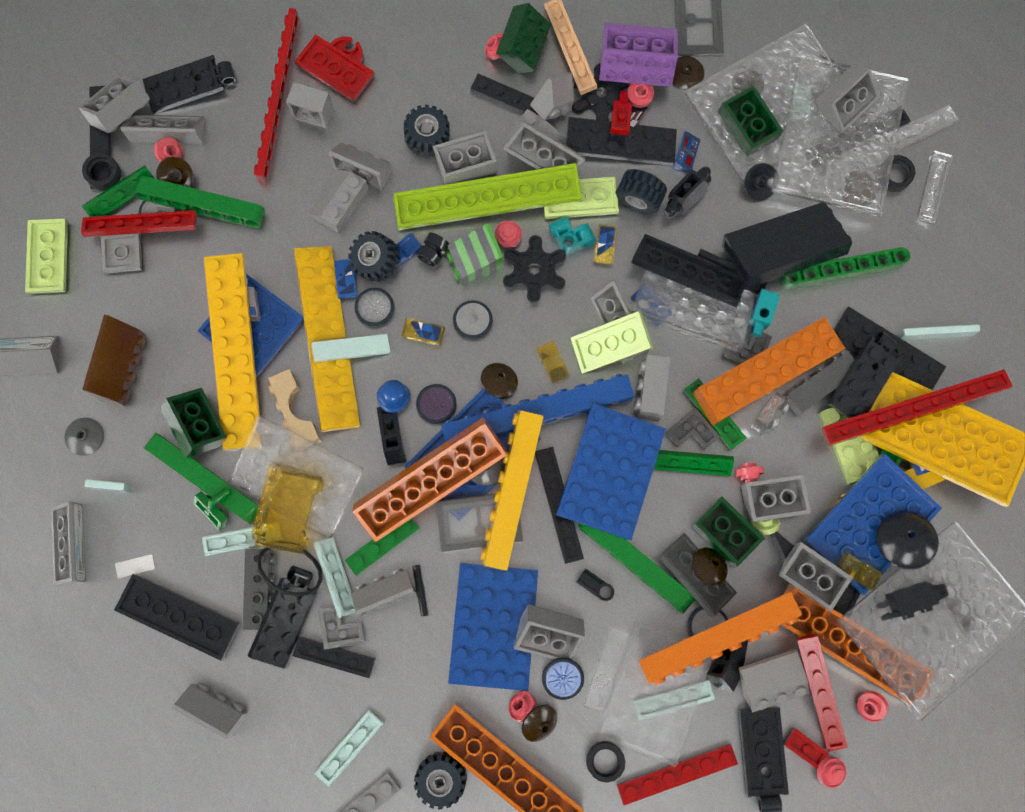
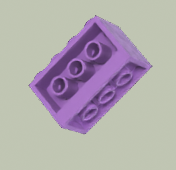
(638, 54)

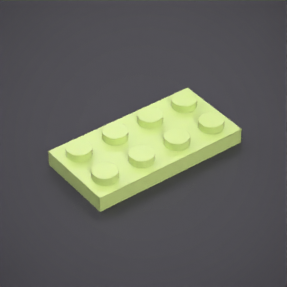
(597, 199)
(46, 256)
(611, 342)
(853, 455)

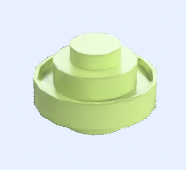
(767, 526)

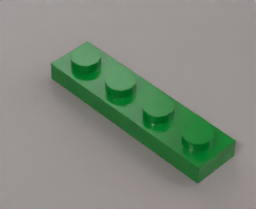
(116, 194)
(726, 429)
(694, 463)
(374, 550)

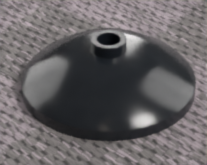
(906, 551)

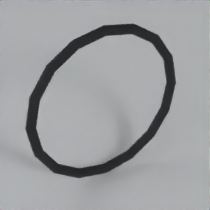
(285, 591)

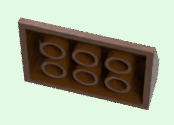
(114, 361)

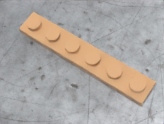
(570, 46)

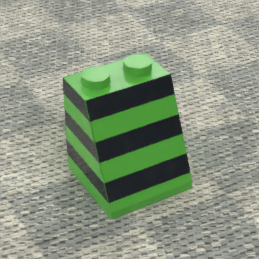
(475, 255)

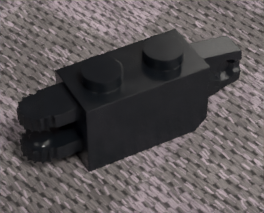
(687, 192)
(913, 599)

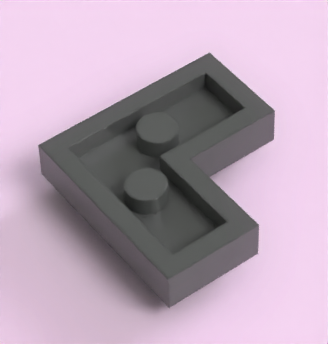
(755, 346)
(693, 425)

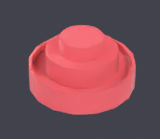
(492, 46)
(640, 95)
(167, 148)
(508, 234)
(749, 472)
(521, 705)
(872, 706)
(831, 772)

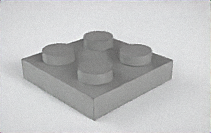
(121, 253)

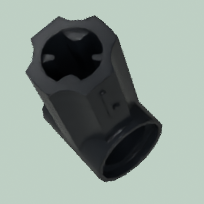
(593, 584)

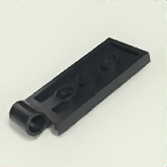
(179, 84)
(862, 383)
(280, 625)
(762, 748)

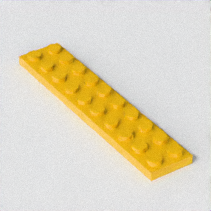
(325, 322)
(232, 347)

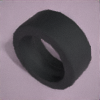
(98, 158)
(908, 167)
(620, 764)

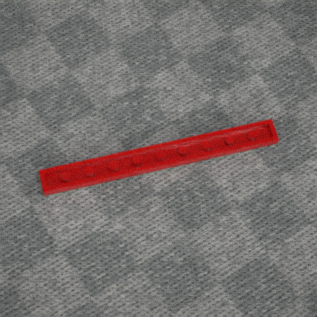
(275, 101)
(916, 407)

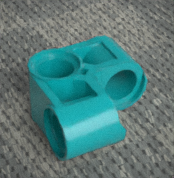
(580, 237)

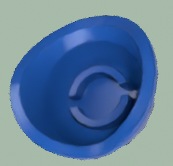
(393, 396)

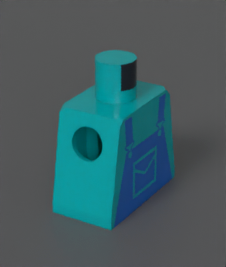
(763, 311)

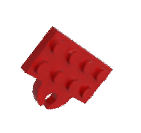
(336, 65)

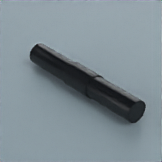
(420, 592)

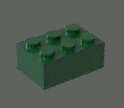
(523, 38)
(750, 121)
(193, 422)
(728, 532)

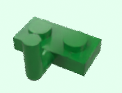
(208, 507)

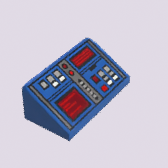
(687, 152)

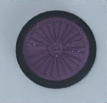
(436, 403)

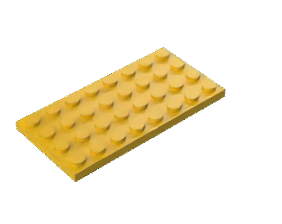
(954, 443)

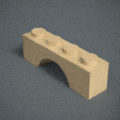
(285, 388)

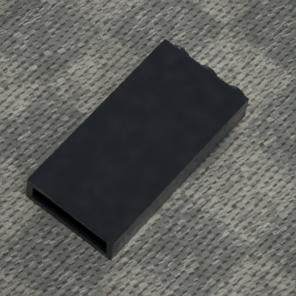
(786, 244)

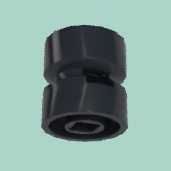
(432, 250)

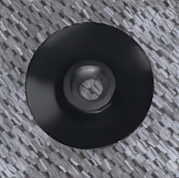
(763, 189)

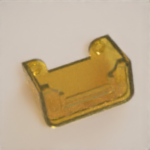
(285, 508)

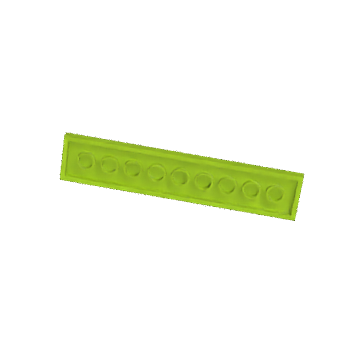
(487, 196)

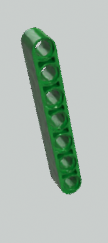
(201, 201)
(853, 265)
(201, 477)
(642, 567)

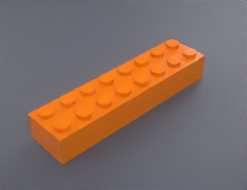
(768, 371)
(429, 479)
(832, 637)
(719, 638)
(499, 765)

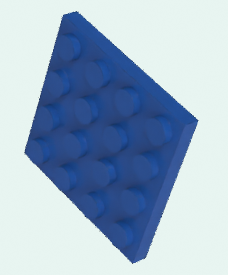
(274, 329)

